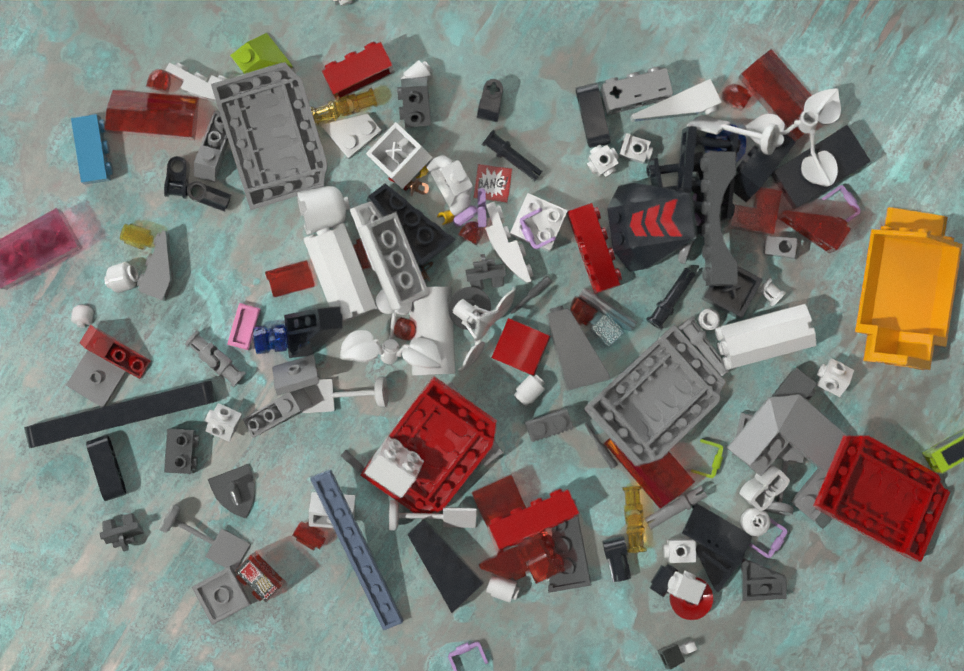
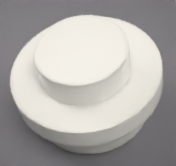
(709, 319)

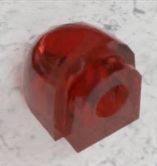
(159, 81)
(736, 96)
(471, 232)
(582, 311)

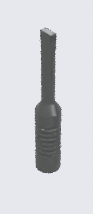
(533, 292)
(603, 449)
(352, 461)

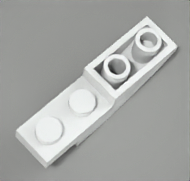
(194, 84)
(509, 253)

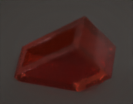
(506, 564)

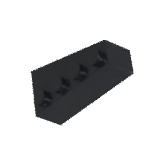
(422, 234)
(446, 567)

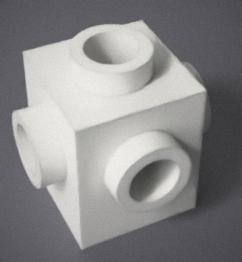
(603, 168)
(834, 377)
(222, 422)

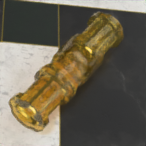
(342, 107)
(635, 528)

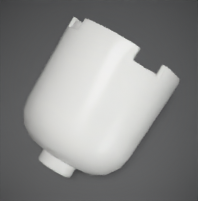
(322, 208)

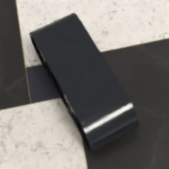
(592, 115)
(106, 468)

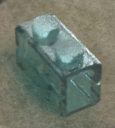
(605, 329)

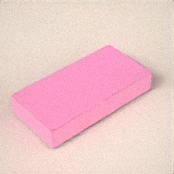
(242, 328)

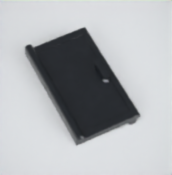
(708, 526)

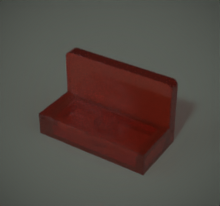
(290, 278)

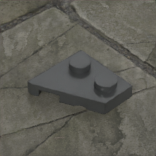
(761, 582)

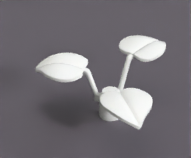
(821, 108)
(469, 315)
(361, 346)

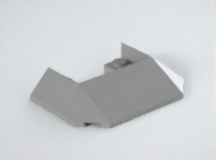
(802, 426)

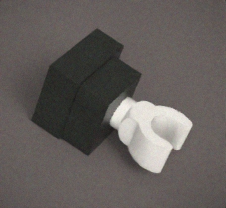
(673, 654)

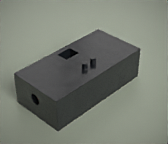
(848, 156)

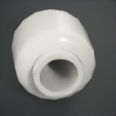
(121, 277)
(748, 525)

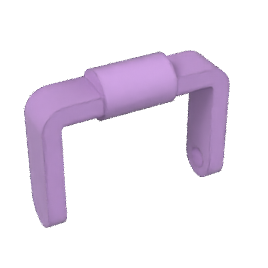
(849, 198)
(481, 208)
(465, 215)
(528, 233)
(776, 544)
(463, 649)

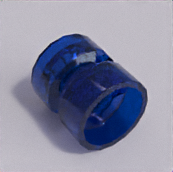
(263, 342)

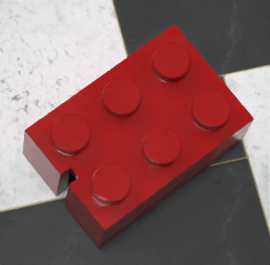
(358, 70)

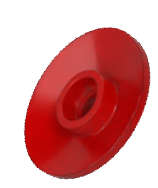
(689, 610)

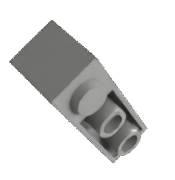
(211, 150)
(159, 273)
(277, 411)

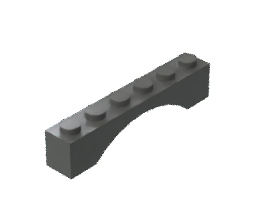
(719, 263)

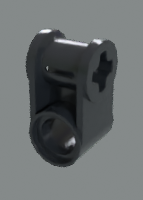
(490, 104)
(178, 179)

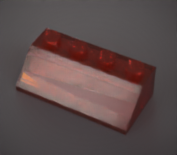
(777, 90)
(152, 115)
(660, 479)

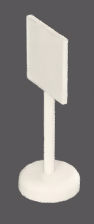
(768, 139)
(323, 395)
(451, 516)

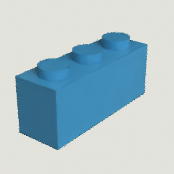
(91, 149)

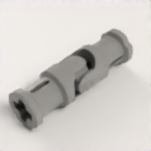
(212, 356)

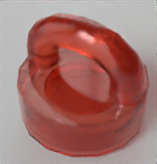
(405, 329)

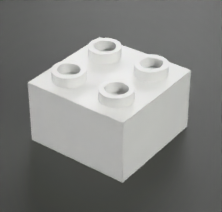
(399, 155)
(543, 225)
(394, 466)

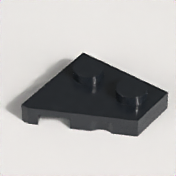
(716, 567)

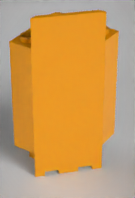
(908, 289)

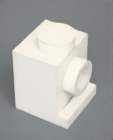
(628, 152)

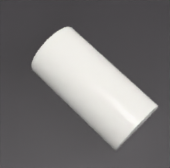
(393, 261)
(434, 323)

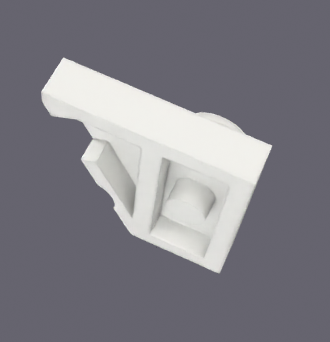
(352, 133)

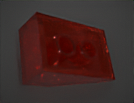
(820, 229)
(498, 498)

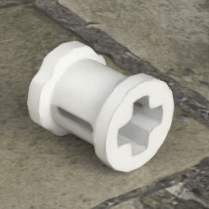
(771, 292)

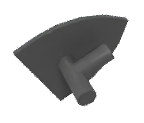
(234, 490)

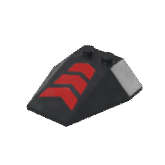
(649, 223)

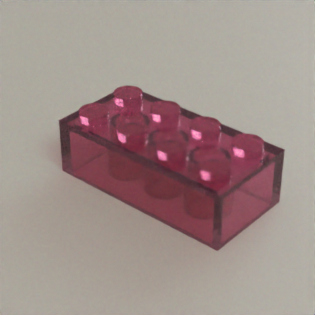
(35, 247)

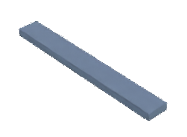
(356, 549)

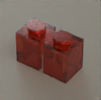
(546, 567)

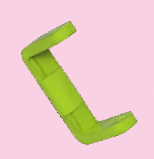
(716, 462)

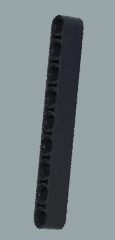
(120, 414)

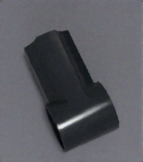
(210, 197)
(616, 554)

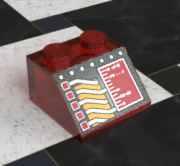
(259, 577)

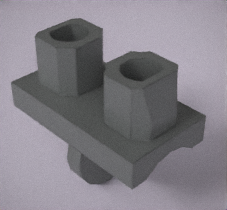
(484, 270)
(121, 535)

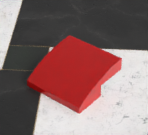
(521, 347)

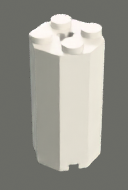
(340, 271)
(765, 336)

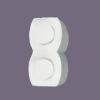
(762, 489)

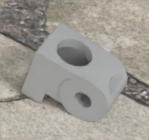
(781, 247)

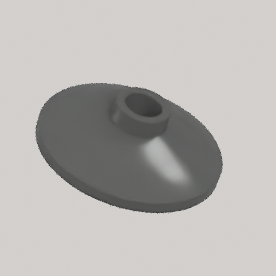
(471, 295)

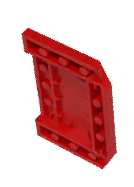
(451, 440)
(883, 495)

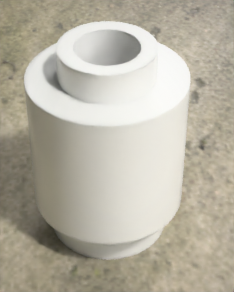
(418, 70)
(530, 389)
(503, 588)

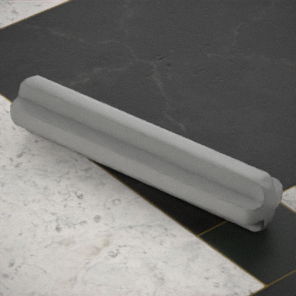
(606, 308)

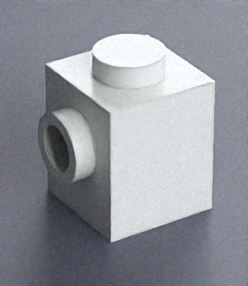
(680, 550)
(686, 586)

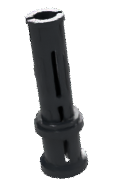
(503, 149)
(665, 307)

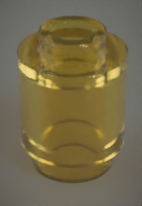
(136, 236)

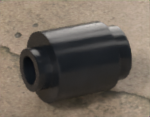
(661, 579)

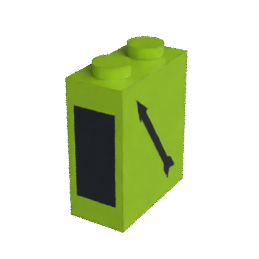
(946, 453)

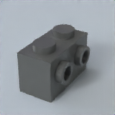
(415, 102)
(181, 451)

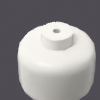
(82, 315)

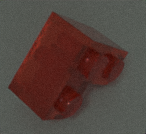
(760, 218)

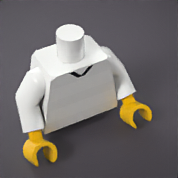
(452, 183)

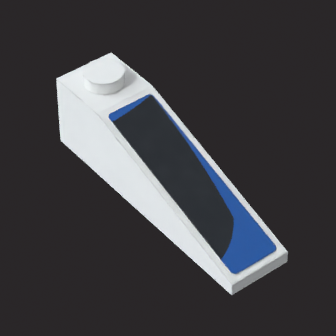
(689, 102)

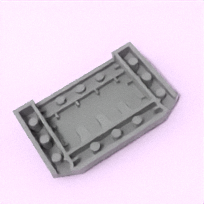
(271, 134)
(657, 398)

